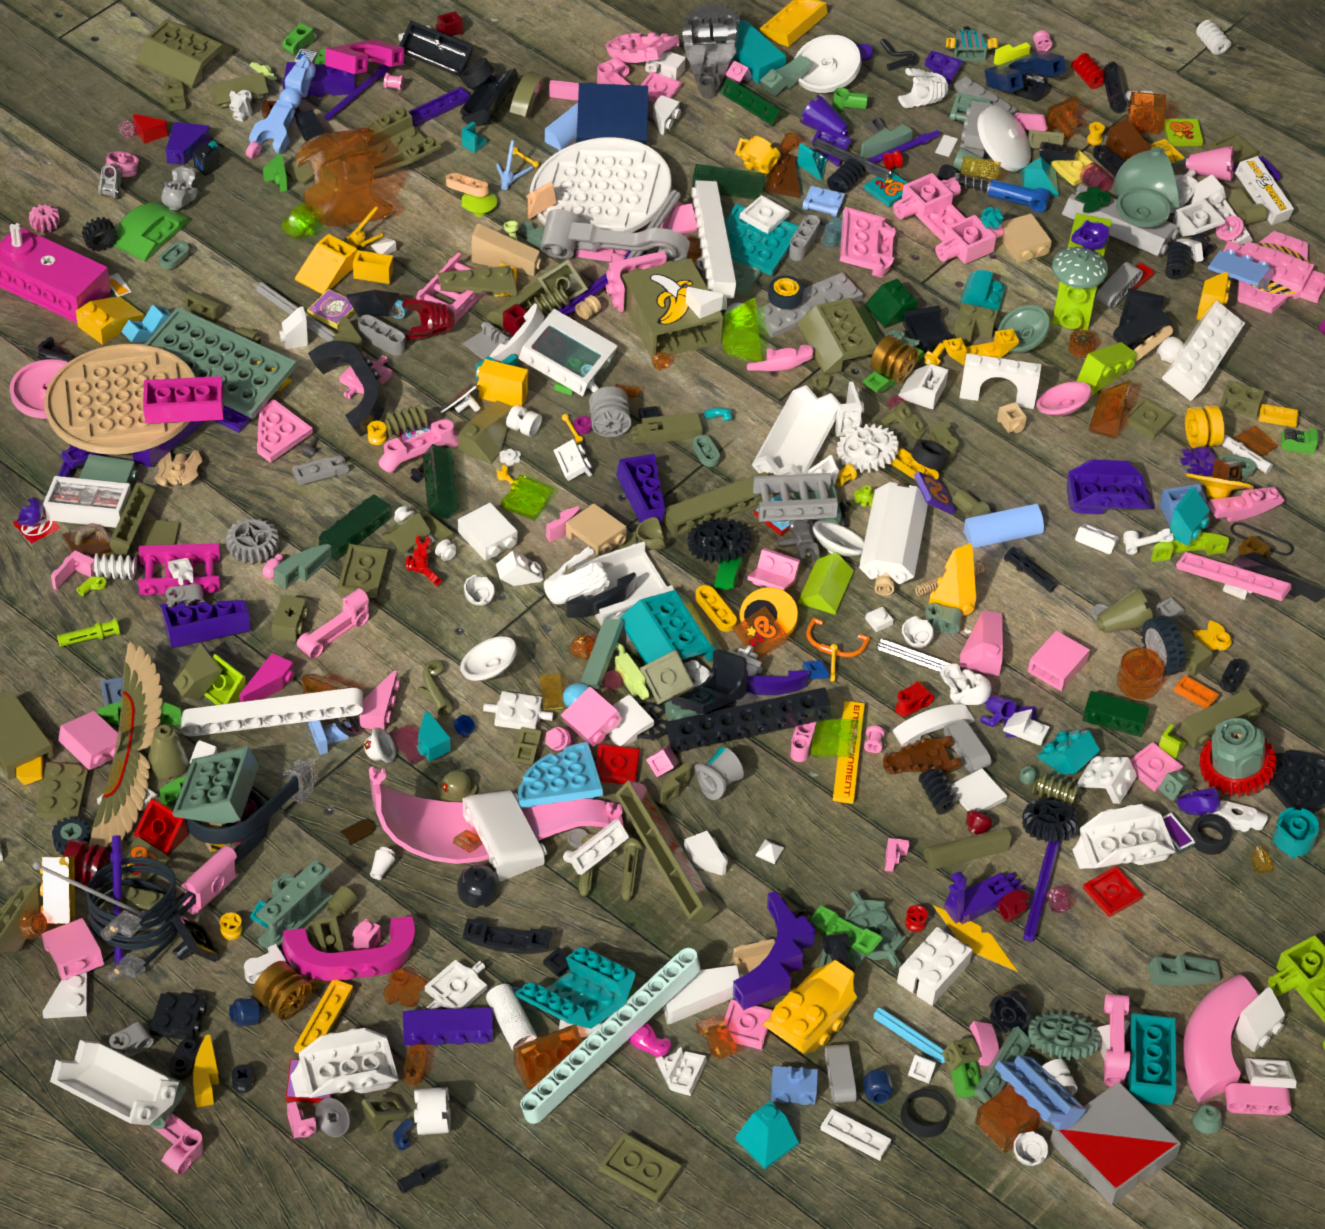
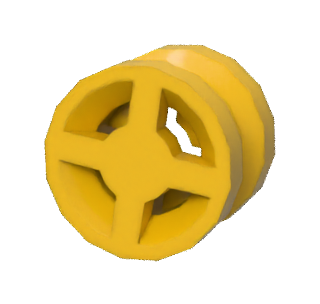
(377, 433)
(226, 922)

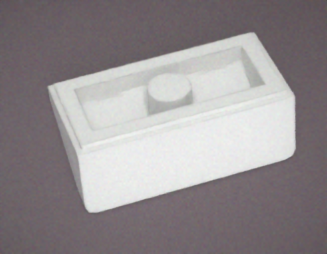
(1097, 538)

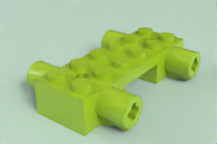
(1304, 970)

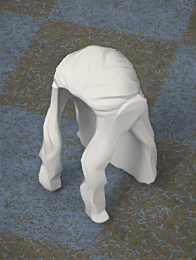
(585, 581)

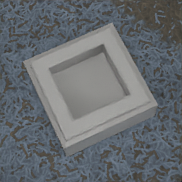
(1169, 608)

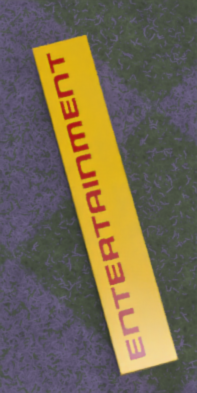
(847, 766)

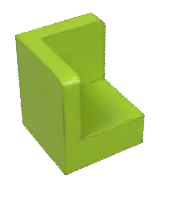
(1171, 744)

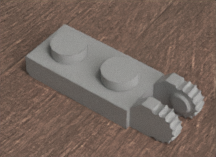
(320, 469)

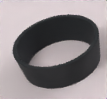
(925, 1130)

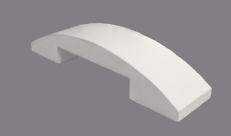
(533, 319)
(930, 721)

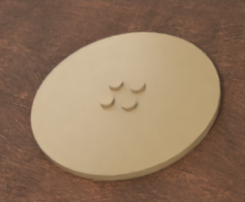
(99, 398)

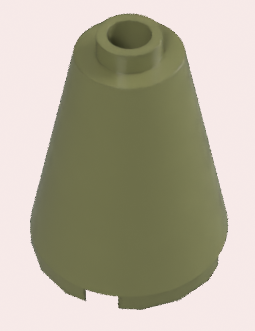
(1125, 613)
(167, 754)

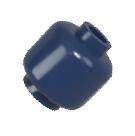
(246, 1011)
(878, 1086)

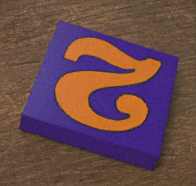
(934, 492)

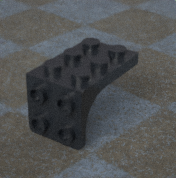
(722, 686)

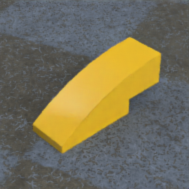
(205, 1074)

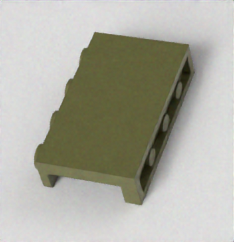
(19, 736)

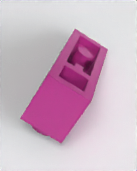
(269, 679)

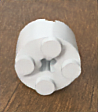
(432, 1111)

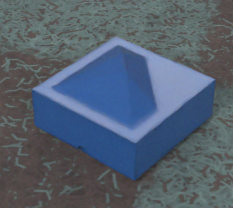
(816, 669)

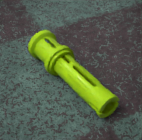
(98, 631)

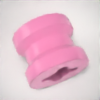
(1042, 40)

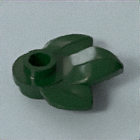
(1093, 199)

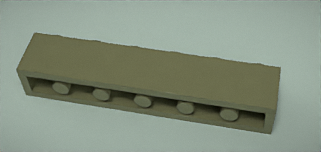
(712, 505)

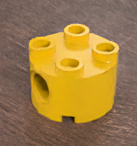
(759, 155)

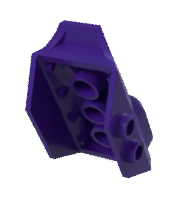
(1105, 486)

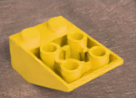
(327, 264)

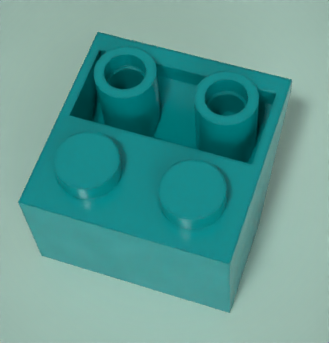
(1069, 751)

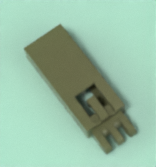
(666, 428)

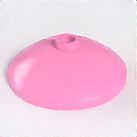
(1064, 398)

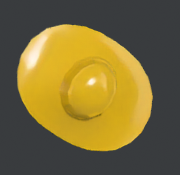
(1218, 488)

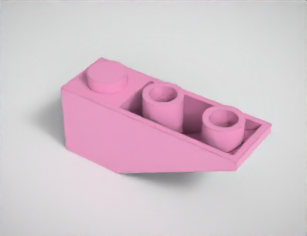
(379, 702)

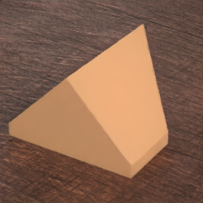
(541, 199)

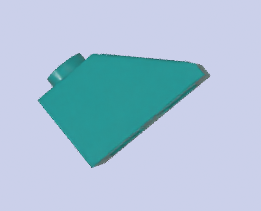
(432, 738)

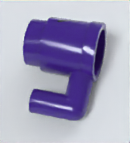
(1000, 707)

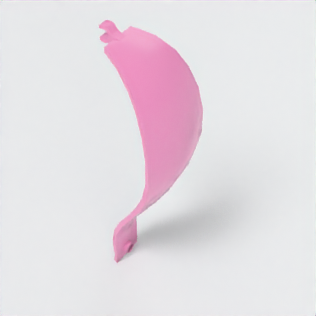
(430, 825)

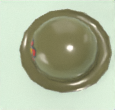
(455, 787)

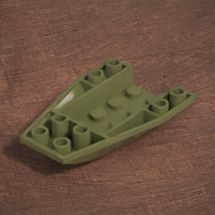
(397, 141)

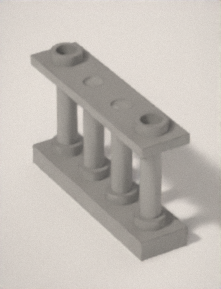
(795, 509)

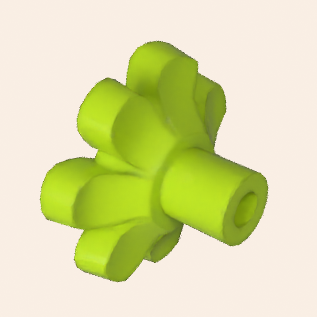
(864, 495)

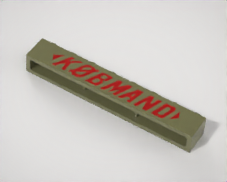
(667, 852)

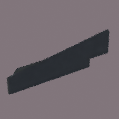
(1258, 564)

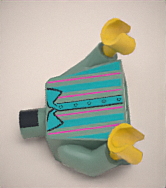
(970, 45)

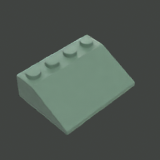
(217, 787)

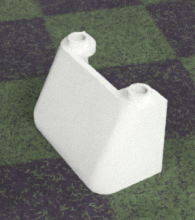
(504, 832)

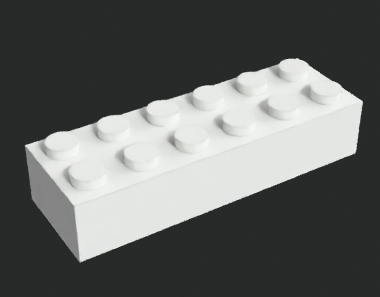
(1203, 350)

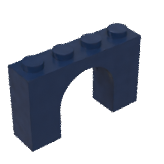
(1009, 75)

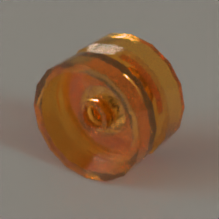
(1140, 673)

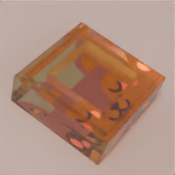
(467, 840)

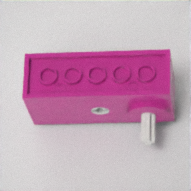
(50, 273)

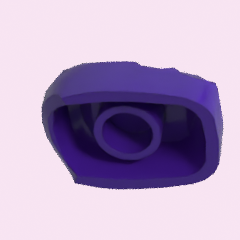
(1199, 802)

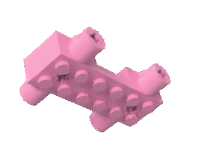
(933, 205)

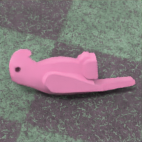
(783, 359)

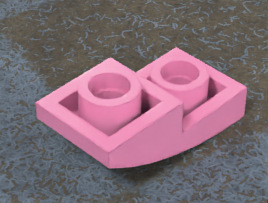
(558, 527)
(986, 1041)

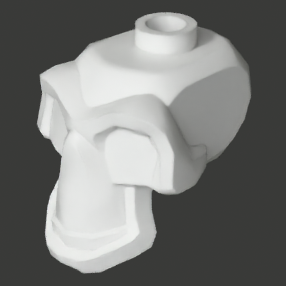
(965, 685)

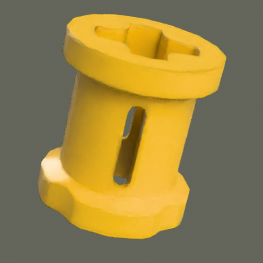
(1096, 130)
(846, 474)

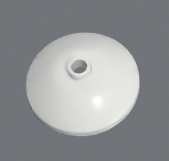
(838, 538)
(488, 659)

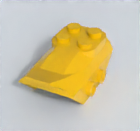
(814, 1008)

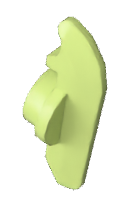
(265, 69)

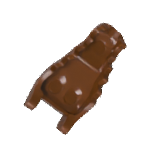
(922, 757)

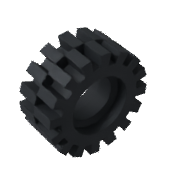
(96, 227)

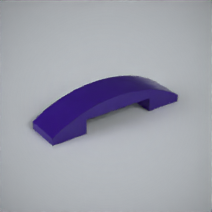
(777, 685)

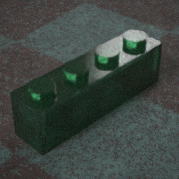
(732, 181)
(440, 481)
(356, 526)

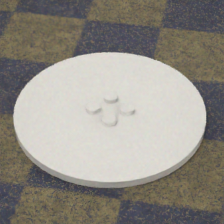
(607, 183)

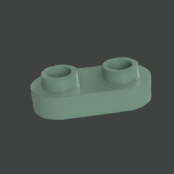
(173, 255)
(706, 450)
(1248, 464)

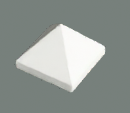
(769, 851)
(922, 1069)

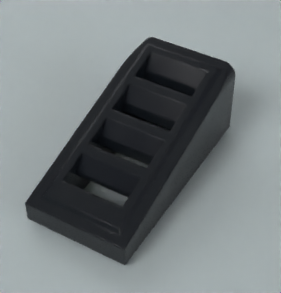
(1056, 152)

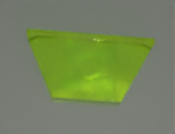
(741, 332)

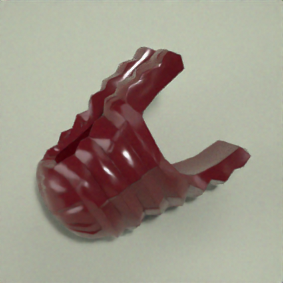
(434, 318)

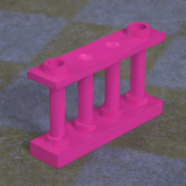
(163, 554)

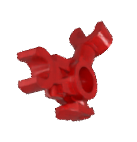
(419, 560)

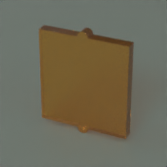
(1256, 441)

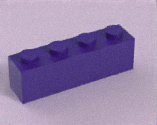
(447, 1026)

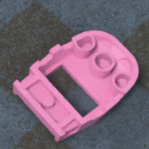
(639, 48)

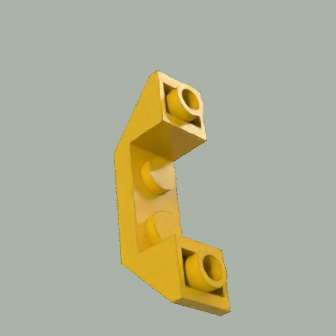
(1003, 342)

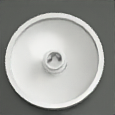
(834, 63)
(1004, 138)

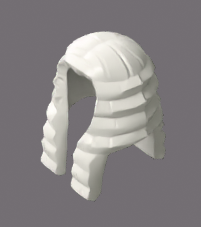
(927, 88)

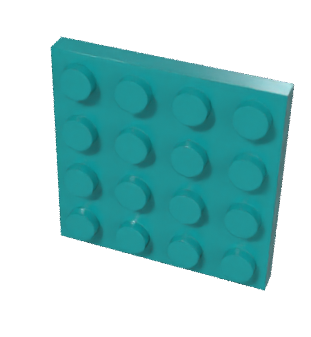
(756, 247)

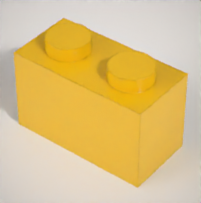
(373, 267)

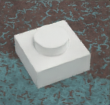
(879, 619)

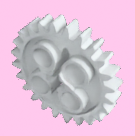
(868, 448)

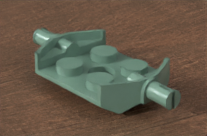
(874, 917)

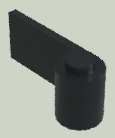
(1141, 327)

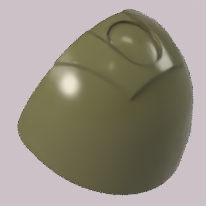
(651, 533)

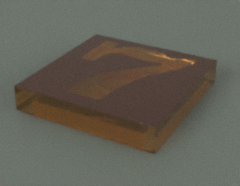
(93, 543)

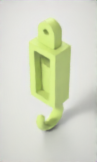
(630, 673)

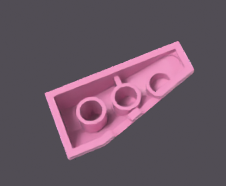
(984, 646)

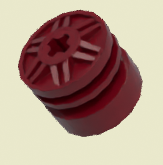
(87, 860)

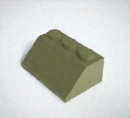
(253, 83)

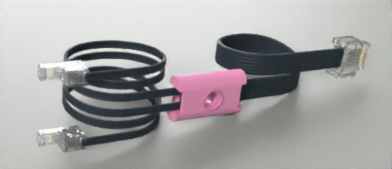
(200, 887)

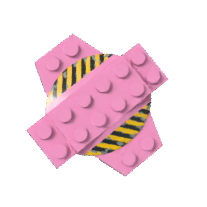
(1291, 273)

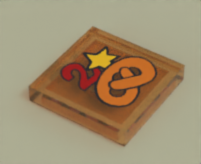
(761, 632)

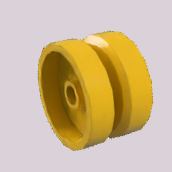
(1204, 426)

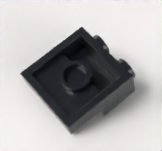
(178, 1016)

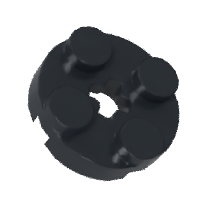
(1034, 92)

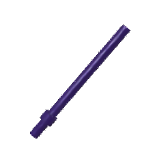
(380, 72)
(922, 139)
(116, 858)

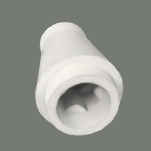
(382, 861)

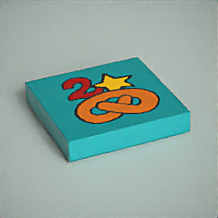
(886, 190)

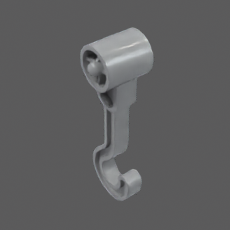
(566, 233)

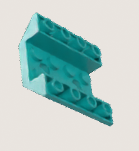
(660, 632)
(587, 993)

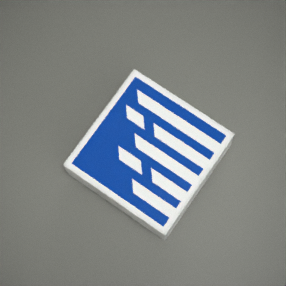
(310, 54)

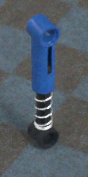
(1034, 198)

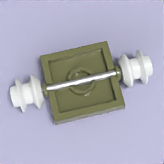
(439, 534)

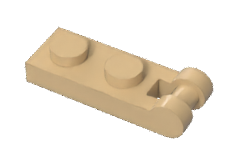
(1152, 342)

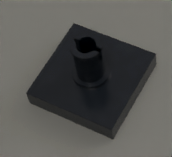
(195, 940)

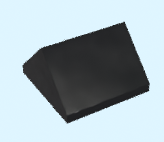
(372, 302)

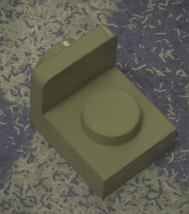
(961, 1052)

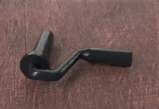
(911, 56)

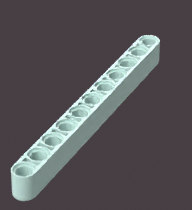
(621, 1024)

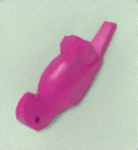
(646, 1040)

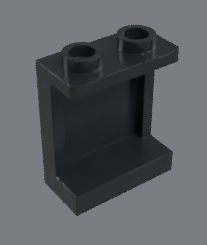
(1138, 304)
(926, 327)

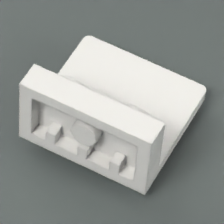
(850, 413)

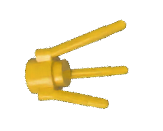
(357, 237)

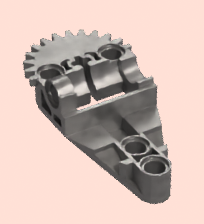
(710, 60)

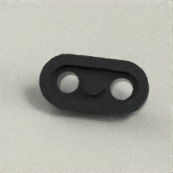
(185, 1057)

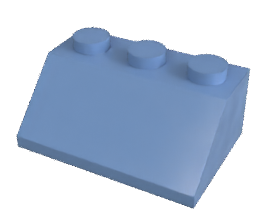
(1242, 268)

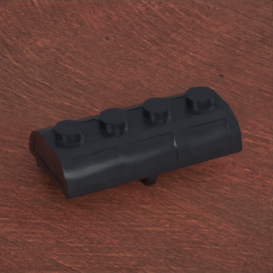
(436, 49)
(488, 97)

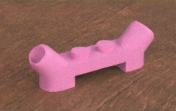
(397, 451)

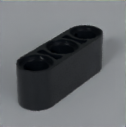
(308, 125)

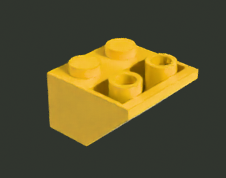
(1214, 290)

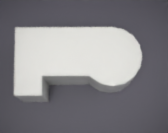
(255, 966)

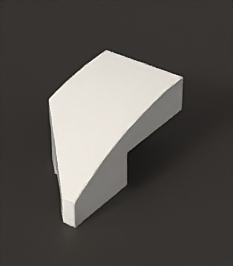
(1196, 247)

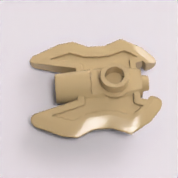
(180, 470)

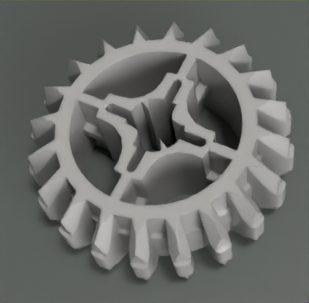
(252, 540)

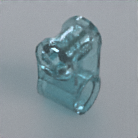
(833, 232)

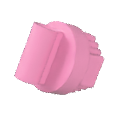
(558, 738)

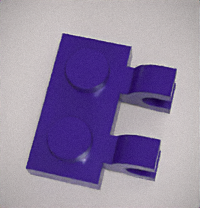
(1200, 459)

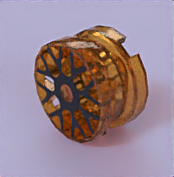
(1081, 344)

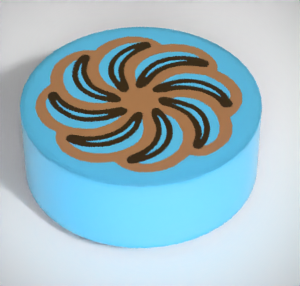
(397, 310)

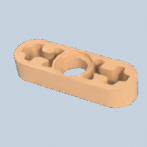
(467, 184)

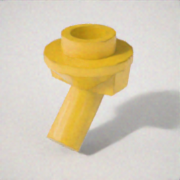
(932, 357)

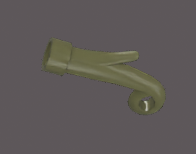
(441, 704)

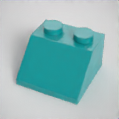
(1189, 517)

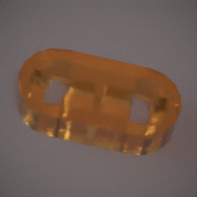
(419, 1065)

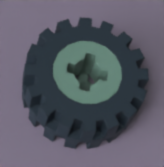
(75, 827)

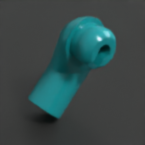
(717, 412)

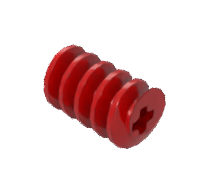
(1088, 70)

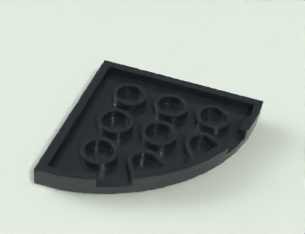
(1299, 780)

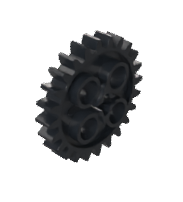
(719, 540)

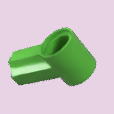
(844, 99)

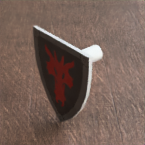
(468, 400)

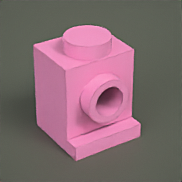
(364, 934)

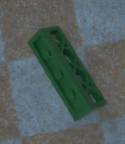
(752, 101)

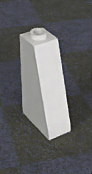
(702, 992)

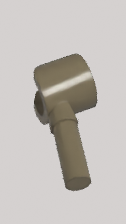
(78, 535)

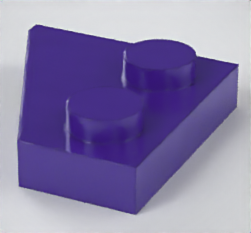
(943, 65)
(835, 139)

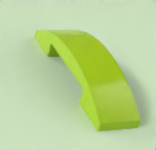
(1209, 542)

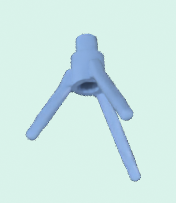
(507, 176)

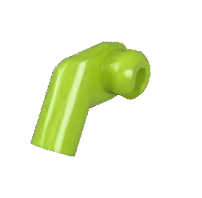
(92, 583)

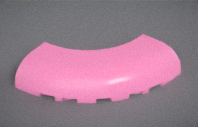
(1208, 1038)

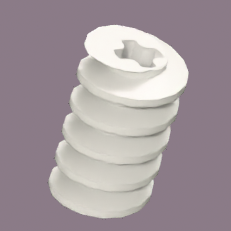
(1213, 37)
(115, 567)

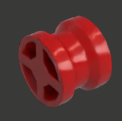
(892, 160)
(920, 914)

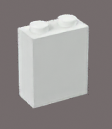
(487, 531)

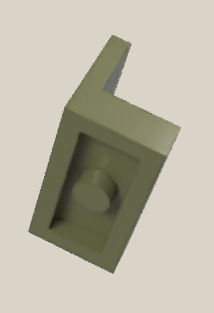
(1036, 137)
(406, 531)

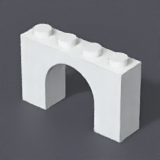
(1022, 374)

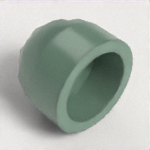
(1029, 776)

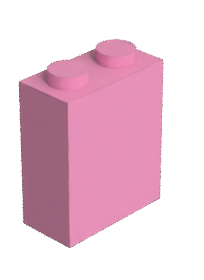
(1058, 660)
(89, 739)

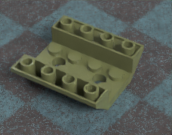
(180, 52)
(832, 335)

